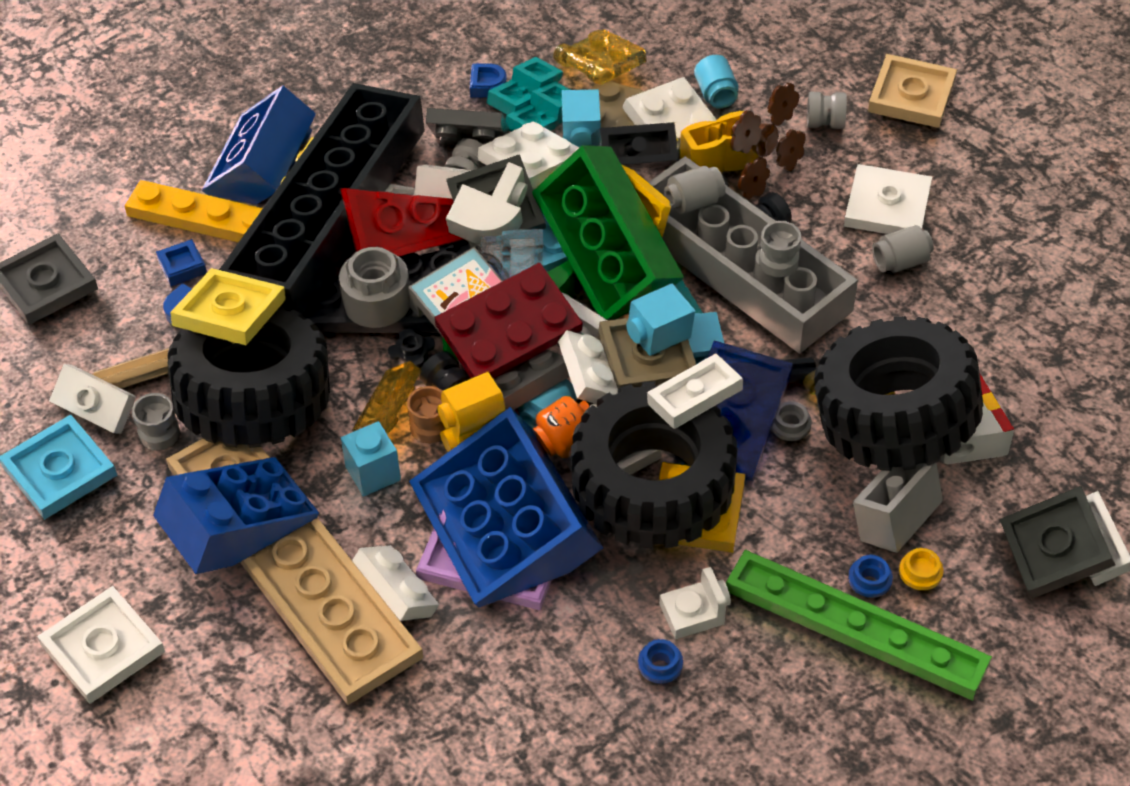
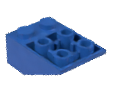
(230, 512)

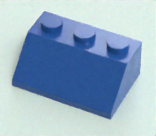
(261, 148)

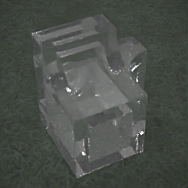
(512, 250)

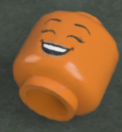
(557, 425)

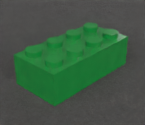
(605, 230)

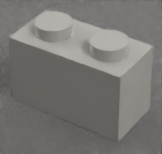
(897, 505)

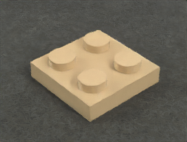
(912, 90)

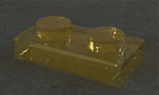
(389, 397)

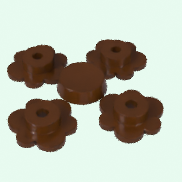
(763, 138)

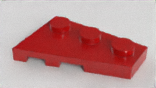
(397, 220)

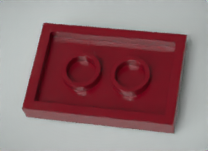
(508, 323)

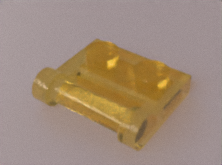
(601, 56)

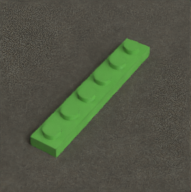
(859, 624)

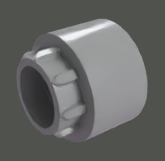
(375, 287)

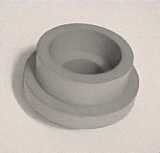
(792, 413)

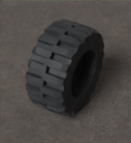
(251, 389)
(904, 426)
(651, 509)

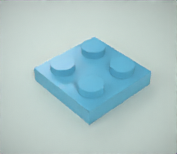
(57, 466)

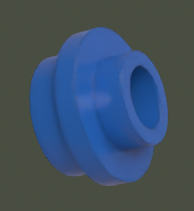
(873, 567)
(660, 651)

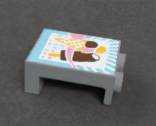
(452, 285)

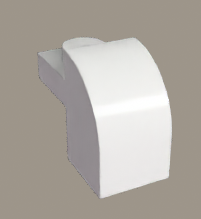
(480, 215)

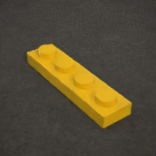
(190, 211)

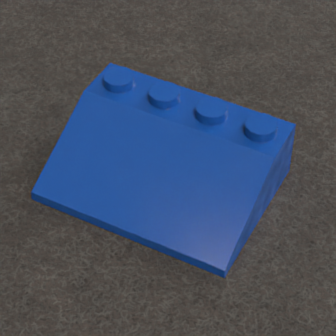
(504, 511)

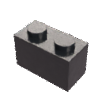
(640, 144)

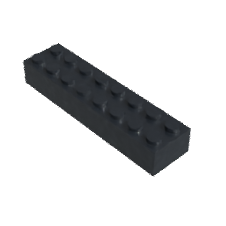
(305, 220)

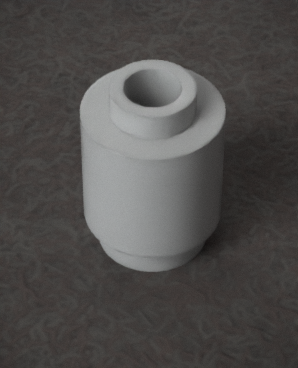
(695, 189)
(902, 249)

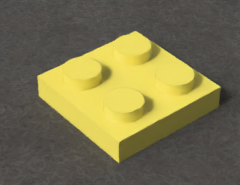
(228, 306)

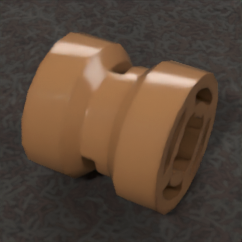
(423, 414)

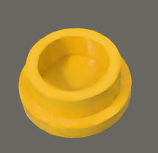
(921, 569)

